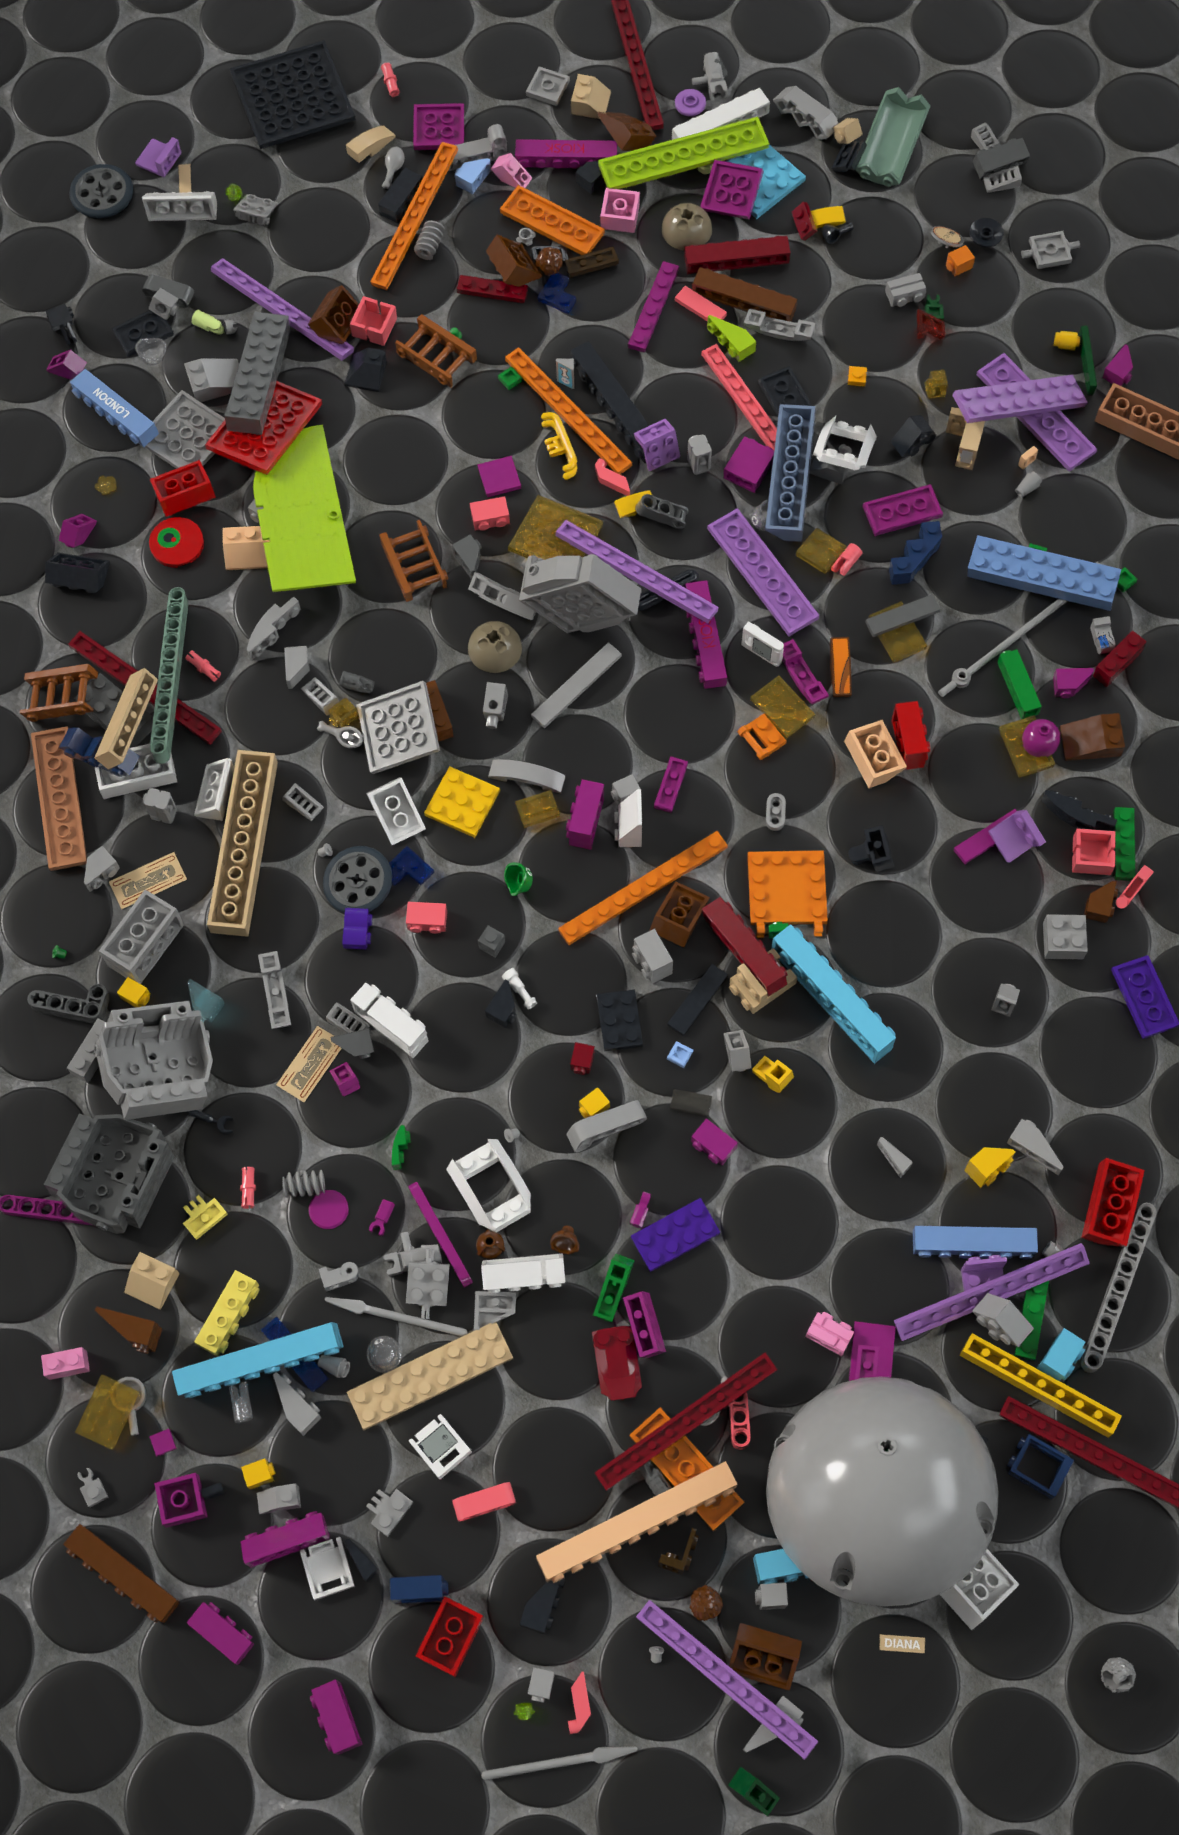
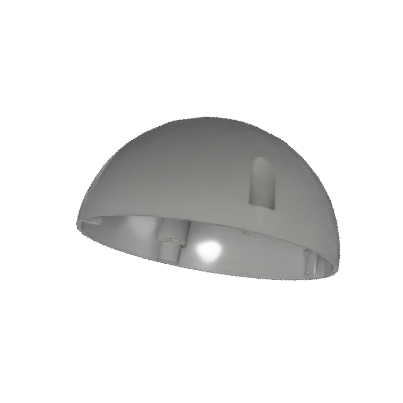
(894, 1518)

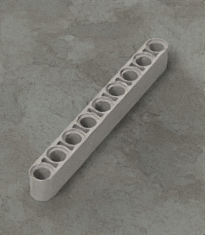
(1114, 1295)

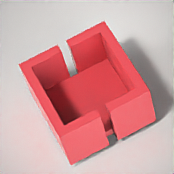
(372, 325)
(1093, 852)

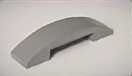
(778, 328)
(527, 773)
(275, 990)

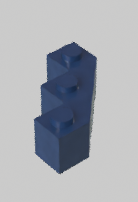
(916, 553)
(83, 747)

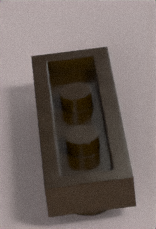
(591, 262)

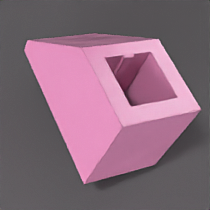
(511, 171)

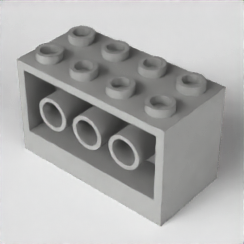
(141, 937)

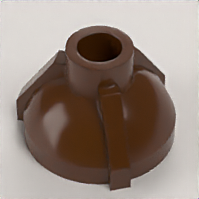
(565, 1241)
(490, 1251)

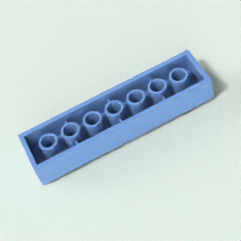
(1043, 572)

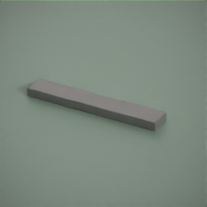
(576, 685)

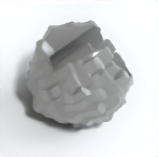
(1118, 1675)

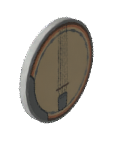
(947, 236)

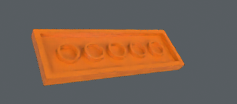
(552, 221)
(684, 1462)

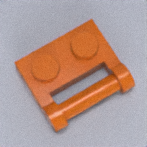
(766, 733)

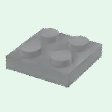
(547, 86)

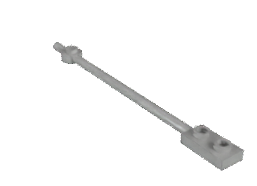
(964, 682)

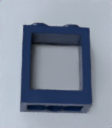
(1059, 1476)
(418, 1589)

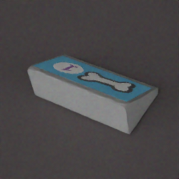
(565, 372)

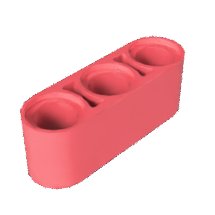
(739, 1428)
(484, 1501)

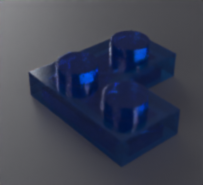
(554, 294)
(410, 863)

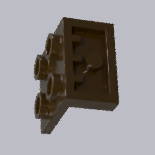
(671, 1562)

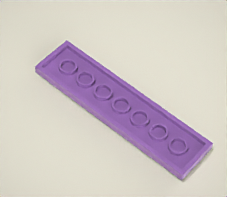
(1019, 398)
(1050, 428)
(763, 572)

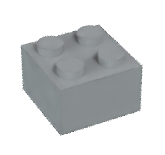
(1065, 936)
(652, 956)
(1002, 1320)

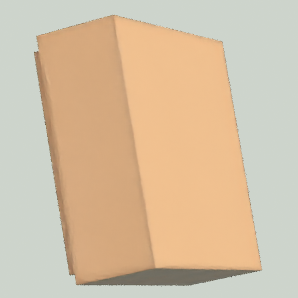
(1028, 457)

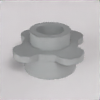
(526, 232)

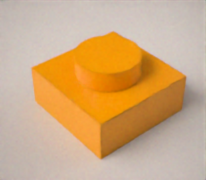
(857, 376)

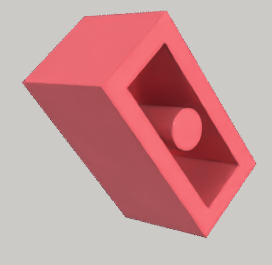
(489, 513)
(426, 917)

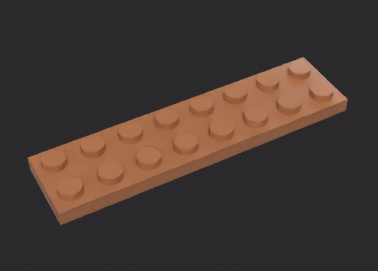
(58, 801)

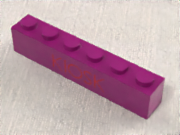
(562, 152)
(706, 643)

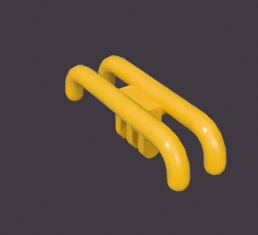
(560, 444)

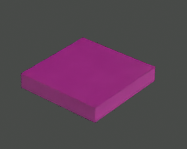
(499, 476)

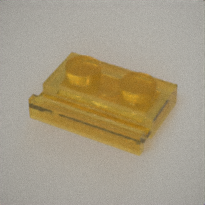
(537, 809)

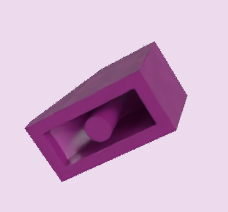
(66, 365)
(1120, 368)
(76, 530)
(1070, 681)

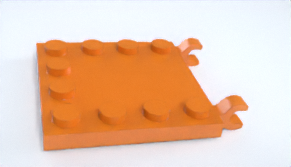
(787, 889)

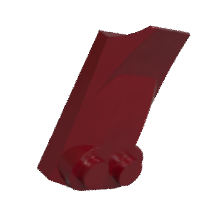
(617, 1362)

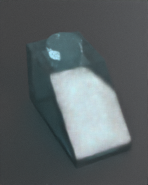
(205, 1001)

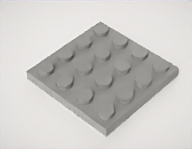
(184, 431)
(398, 727)

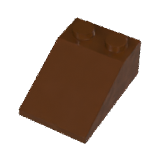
(627, 131)
(1093, 738)
(679, 914)
(138, 1331)

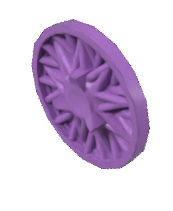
(690, 102)

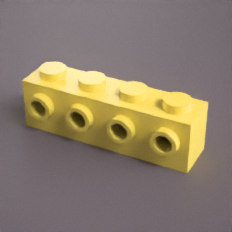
(227, 1313)

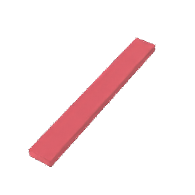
(741, 394)

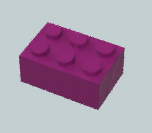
(585, 814)
(335, 1717)

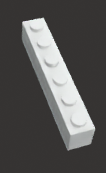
(741, 108)

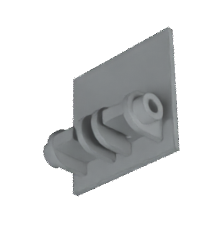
(255, 209)

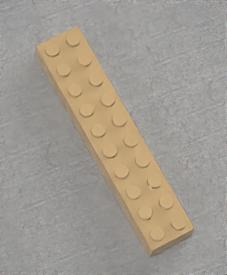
(242, 843)

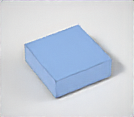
(680, 1054)

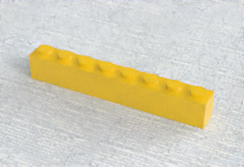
(1040, 1385)

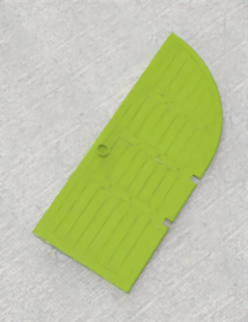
(303, 518)

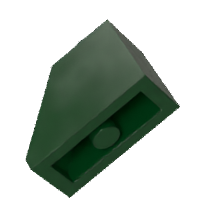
(754, 1791)

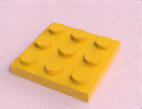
(462, 802)

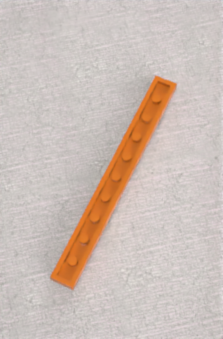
(414, 216)
(568, 411)
(642, 888)

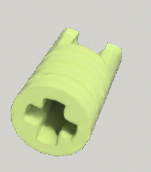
(207, 322)

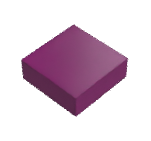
(163, 1442)

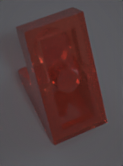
(929, 325)

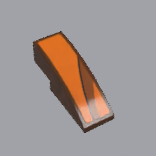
(840, 666)

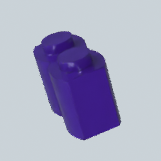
(356, 928)

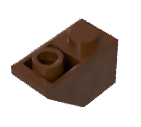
(1099, 903)

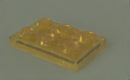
(901, 641)
(782, 706)
(1023, 761)
(107, 1411)

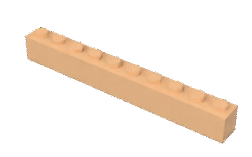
(636, 1522)

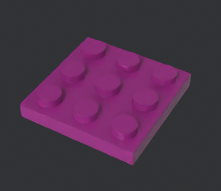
(438, 124)
(732, 189)

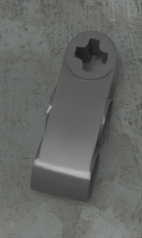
(673, 514)

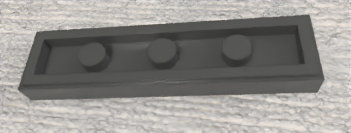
(902, 615)

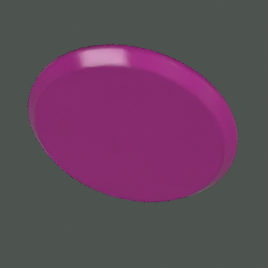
(328, 1209)

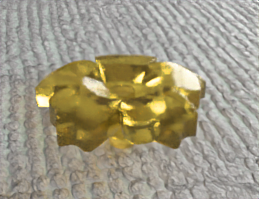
(105, 485)

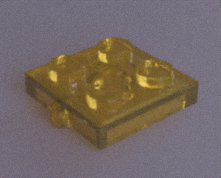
(820, 550)

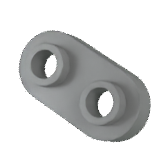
(775, 813)

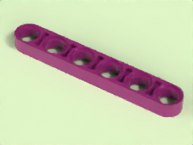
(36, 1211)
(440, 1234)

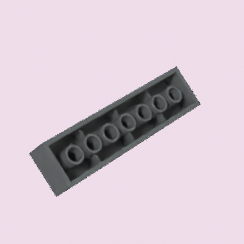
(257, 373)

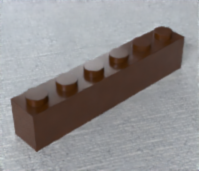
(743, 295)
(121, 1573)

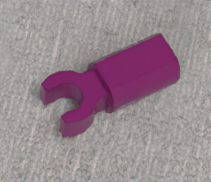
(640, 1211)
(382, 1216)

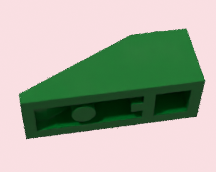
(613, 1287)

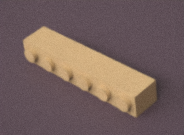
(126, 718)

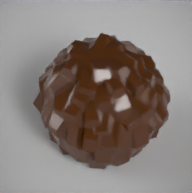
(549, 260)
(705, 1603)

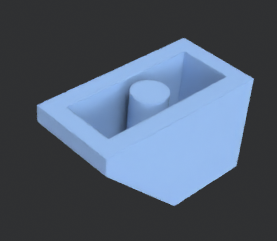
(472, 174)

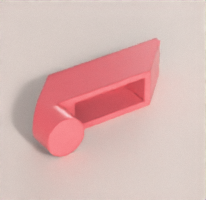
(611, 479)
(1134, 887)
(581, 1705)

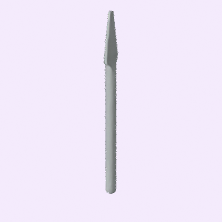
(360, 1307)
(599, 1755)

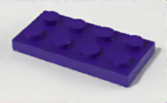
(1145, 997)
(675, 1234)

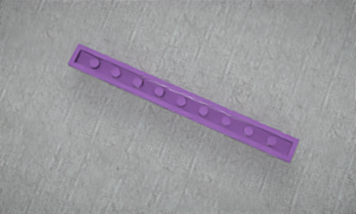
(276, 305)
(637, 571)
(1002, 1287)
(727, 1680)

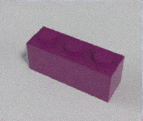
(644, 1324)
(221, 1632)

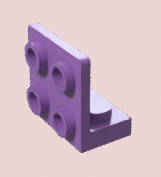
(159, 156)
(658, 443)
(1016, 835)
(979, 1271)

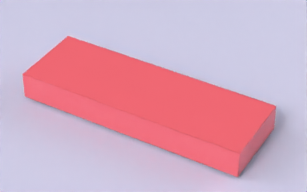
(699, 304)

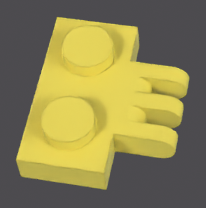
(203, 1216)

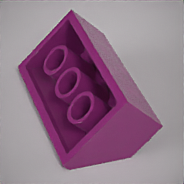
(284, 1540)

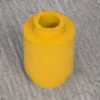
(1066, 340)

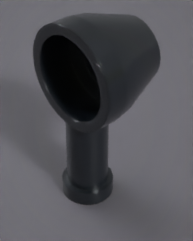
(832, 233)

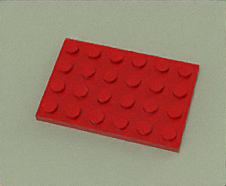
(286, 418)

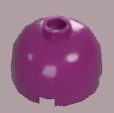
(1041, 738)

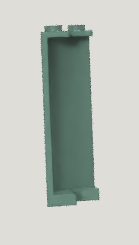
(892, 137)

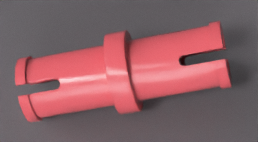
(390, 79)
(203, 665)
(248, 1187)

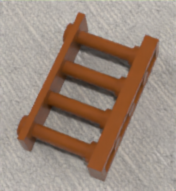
(438, 335)
(402, 573)
(51, 679)

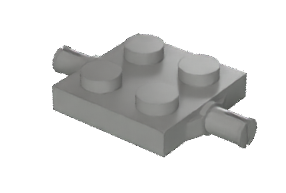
(1050, 249)
(427, 1283)

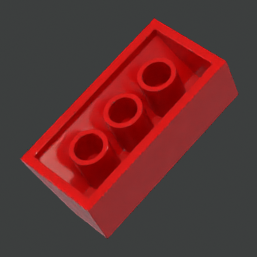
(1112, 1203)

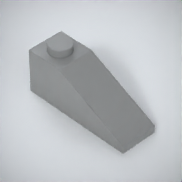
(1033, 1144)
(764, 1735)

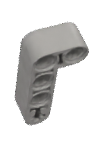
(490, 147)
(604, 1124)

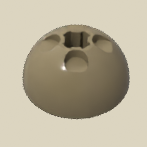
(686, 226)
(497, 654)

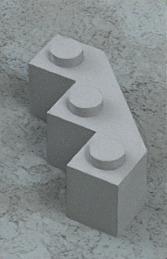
(806, 111)

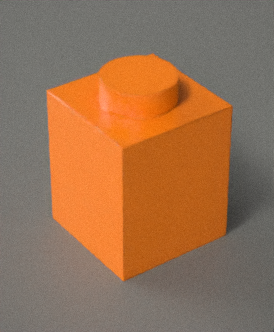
(960, 260)

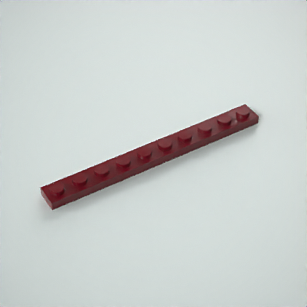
(637, 64)
(121, 672)
(685, 1421)
(1091, 1451)

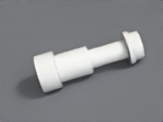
(518, 986)

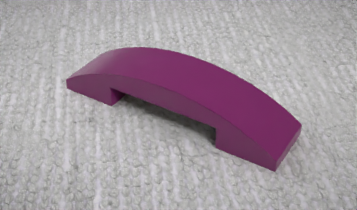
(801, 674)

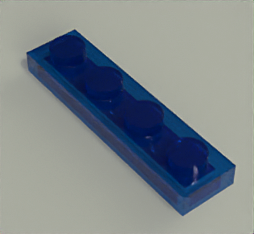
(307, 1371)

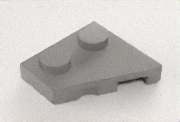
(493, 1307)

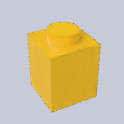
(134, 993)
(593, 1103)
(258, 1473)

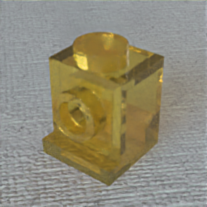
(936, 384)
(345, 709)

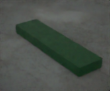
(1087, 361)

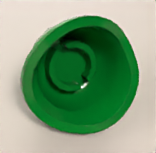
(517, 878)

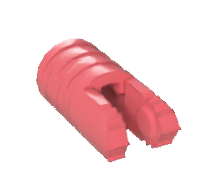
(847, 559)

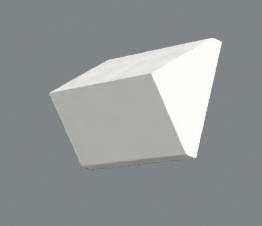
(215, 790)

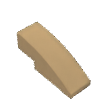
(369, 143)

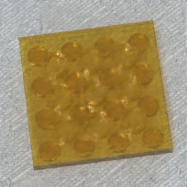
(539, 528)

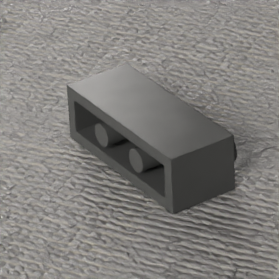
(1001, 157)

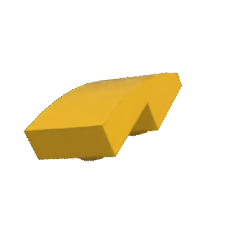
(828, 215)
(626, 505)

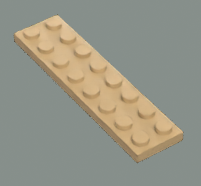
(429, 1375)

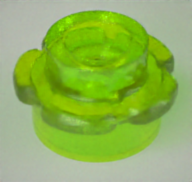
(238, 192)
(524, 1710)

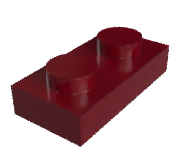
(804, 221)

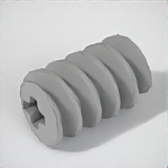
(429, 239)
(303, 1184)

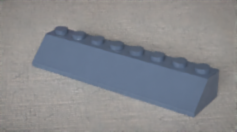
(790, 472)

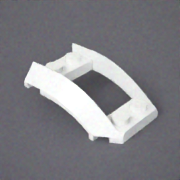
(847, 460)
(477, 1162)

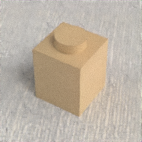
(847, 130)

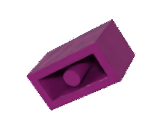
(713, 1142)

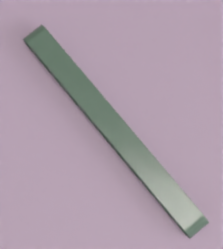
(169, 676)

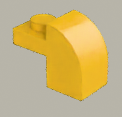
(774, 1074)

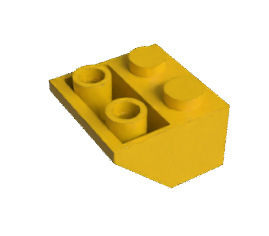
(988, 1163)

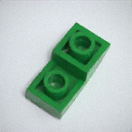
(400, 1143)

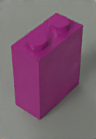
(749, 464)

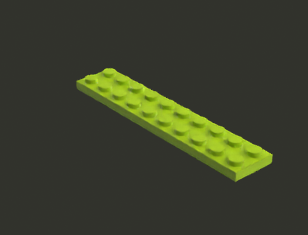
(683, 154)

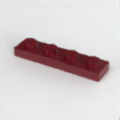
(491, 289)

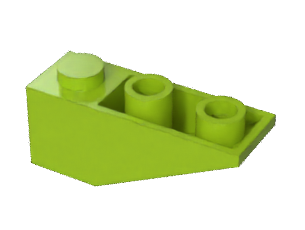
(734, 338)

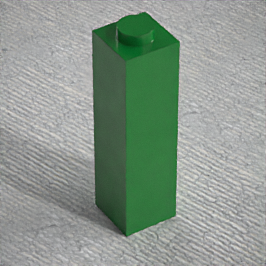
(1019, 684)

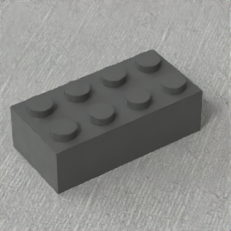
(104, 698)

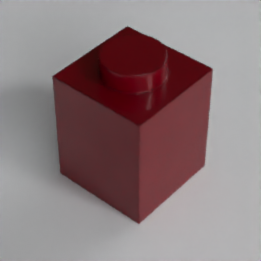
(582, 1058)

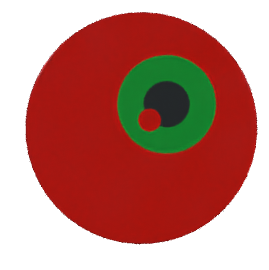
(176, 542)

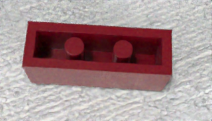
(1119, 658)

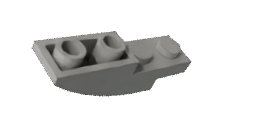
(500, 595)
(266, 629)

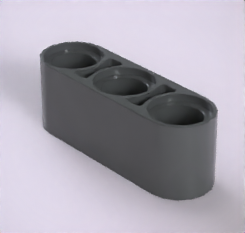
(181, 291)

